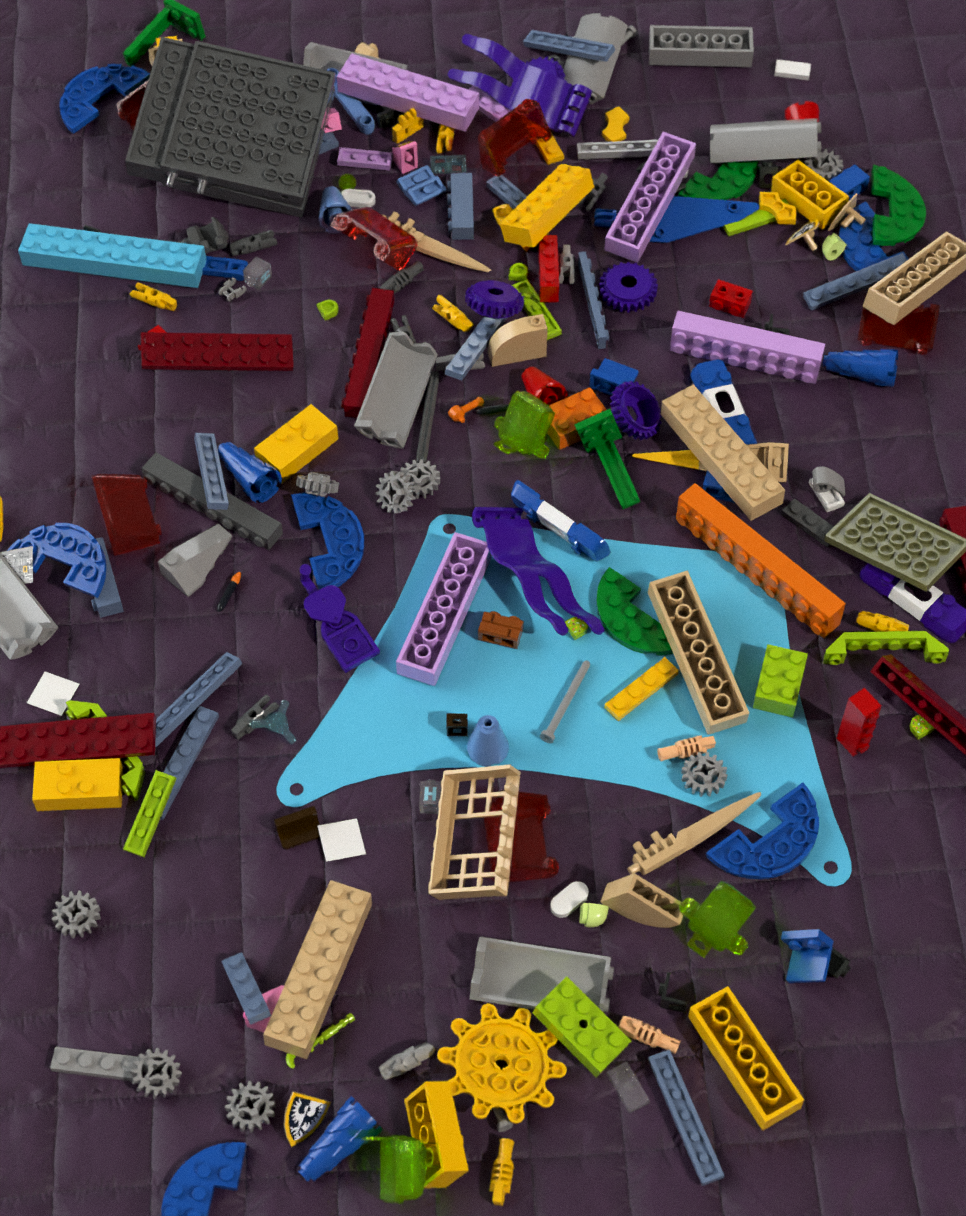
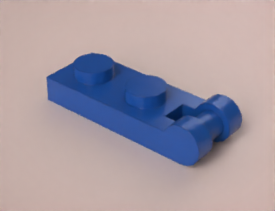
(224, 267)

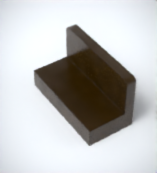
(298, 827)

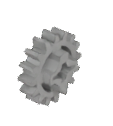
(825, 164)
(424, 476)
(317, 484)
(395, 492)
(701, 777)
(82, 921)
(162, 1081)
(241, 1111)

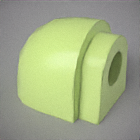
(833, 246)
(593, 914)

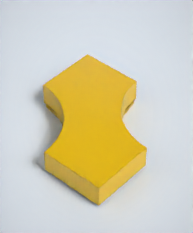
(616, 120)
(782, 212)

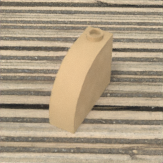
(519, 341)
(642, 902)

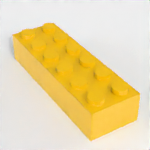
(547, 205)
(745, 1058)

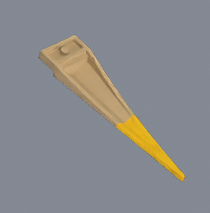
(772, 456)

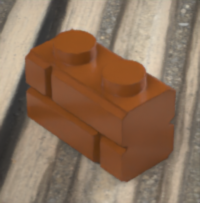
(500, 629)

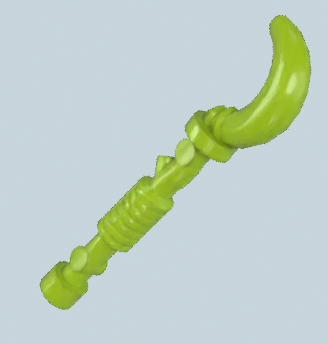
(324, 1036)

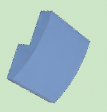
(421, 185)

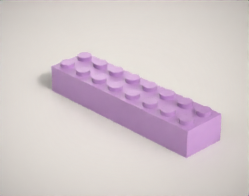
(407, 90)
(650, 197)
(747, 347)
(444, 609)

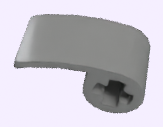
(826, 479)

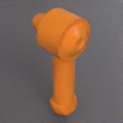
(457, 413)

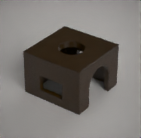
(457, 721)

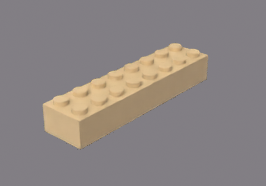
(917, 279)
(722, 452)
(698, 652)
(318, 970)

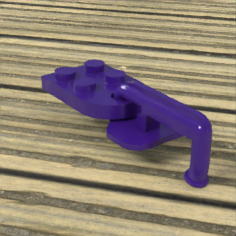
(346, 640)

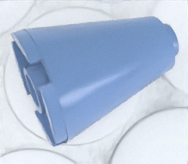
(331, 205)
(487, 742)

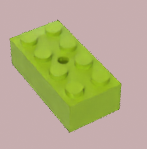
(594, 1045)

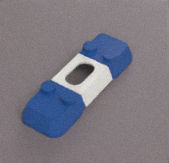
(713, 378)
(578, 535)

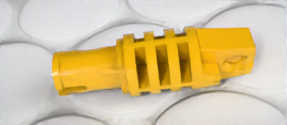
(502, 1172)

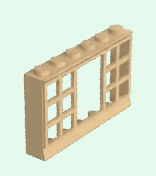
(445, 827)

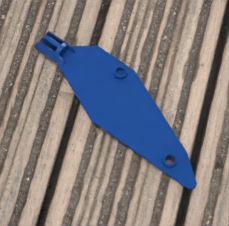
(688, 217)

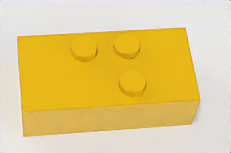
(809, 193)
(297, 442)
(77, 784)
(436, 1124)

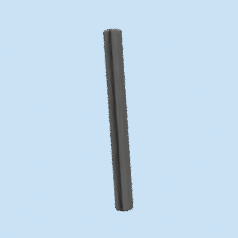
(427, 418)

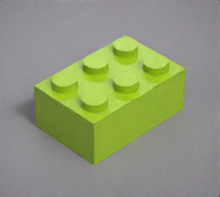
(780, 680)

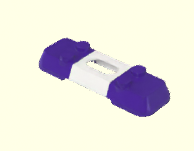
(939, 614)

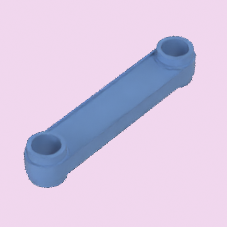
(354, 108)

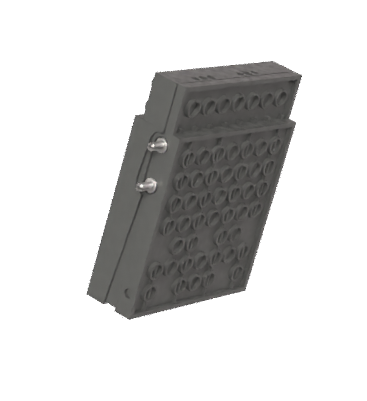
(231, 125)

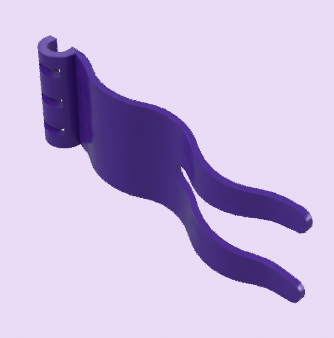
(529, 82)
(514, 546)

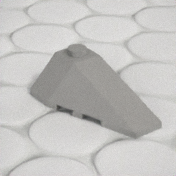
(191, 561)

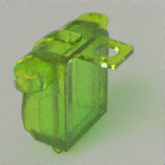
(525, 425)
(718, 920)
(401, 1168)

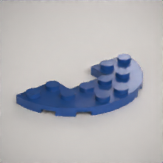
(92, 85)
(859, 240)
(341, 535)
(72, 547)
(779, 849)
(194, 1182)

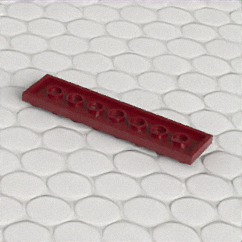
(216, 351)
(78, 739)

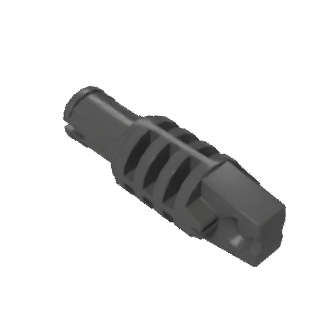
(403, 277)

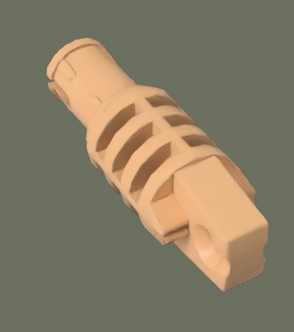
(687, 747)
(647, 1034)

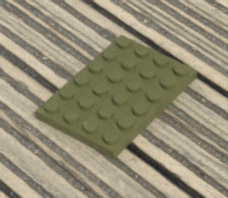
(897, 541)

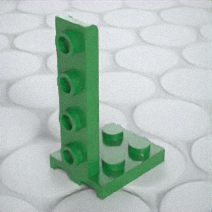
(173, 14)
(599, 434)

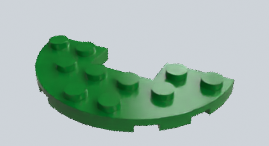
(728, 182)
(906, 208)
(624, 620)

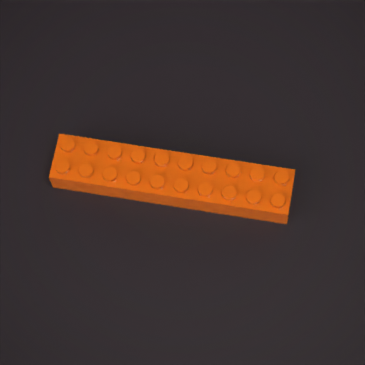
(760, 561)

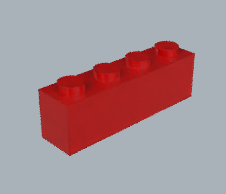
(548, 269)
(859, 722)

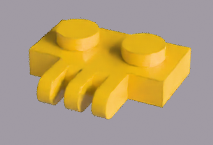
(407, 125)

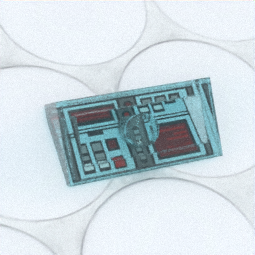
(448, 164)

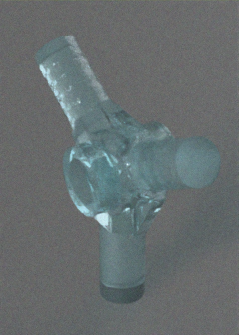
(277, 723)

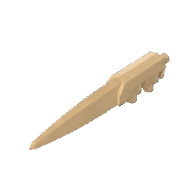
(437, 249)
(687, 838)

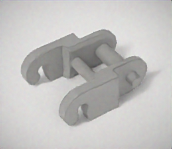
(234, 293)

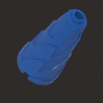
(867, 365)
(253, 475)
(339, 1140)

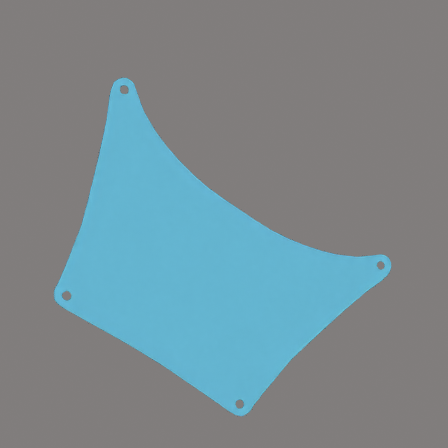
(399, 724)

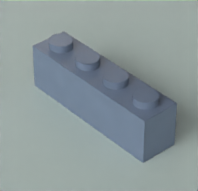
(461, 206)
(109, 599)

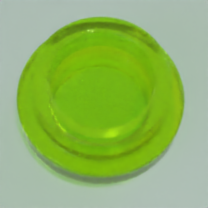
(347, 181)

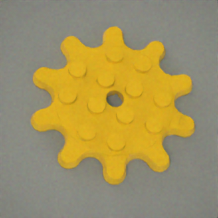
(508, 1041)

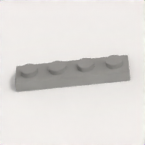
(93, 1063)

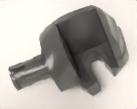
(211, 236)

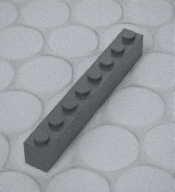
(189, 489)

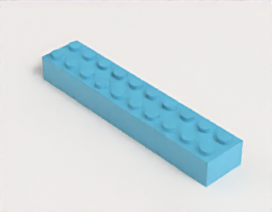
(112, 255)

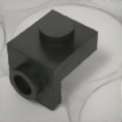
(385, 116)
(838, 964)

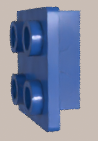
(610, 376)
(809, 955)

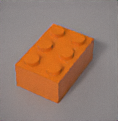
(570, 412)

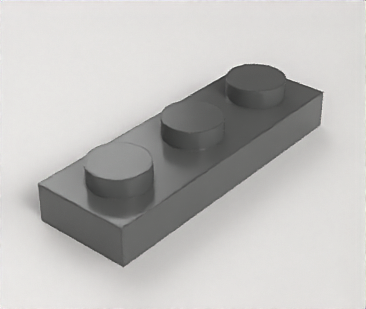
(807, 521)

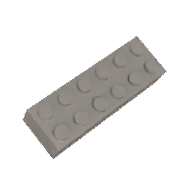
(701, 46)

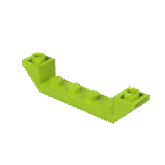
(933, 649)
(131, 780)

